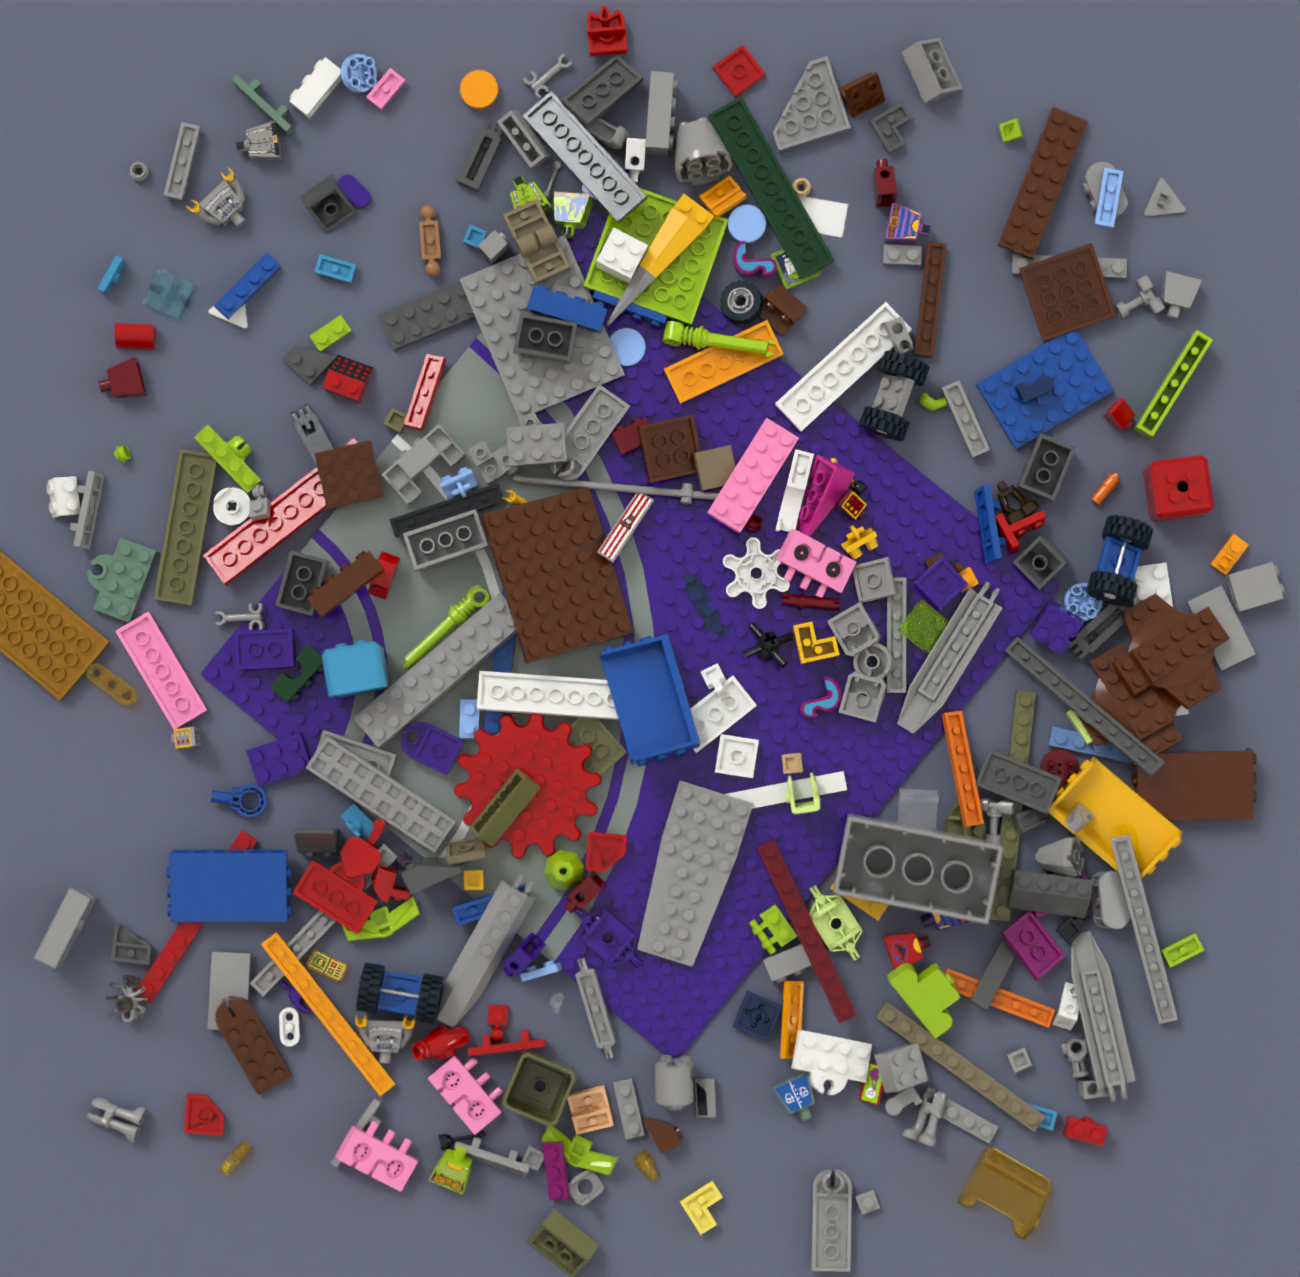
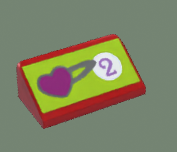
(872, 1089)

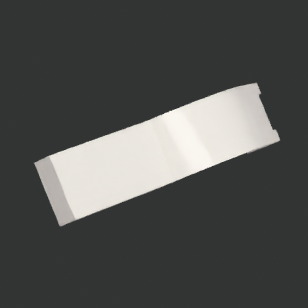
(794, 491)

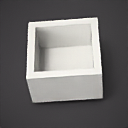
(621, 255)

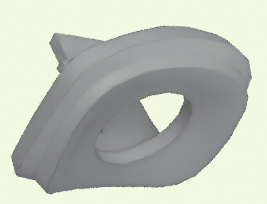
(583, 1199)

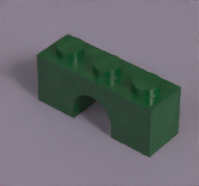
(289, 688)

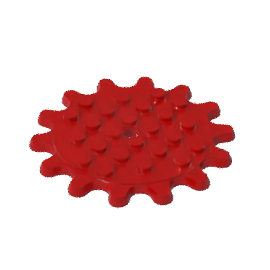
(546, 759)

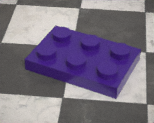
(264, 649)
(279, 759)

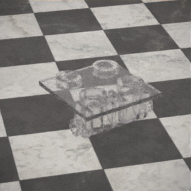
(918, 807)

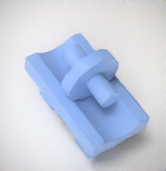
(458, 484)

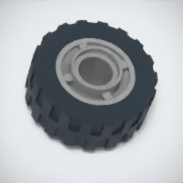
(736, 292)

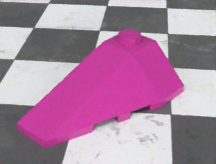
(826, 488)

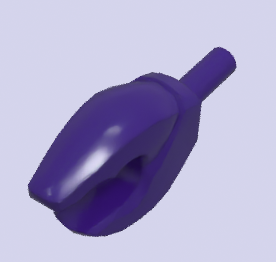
(295, 998)

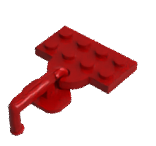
(338, 894)

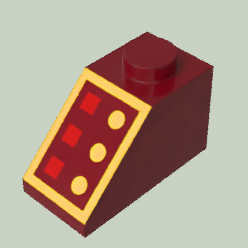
(852, 505)

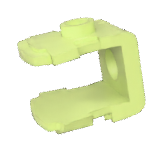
(804, 806)

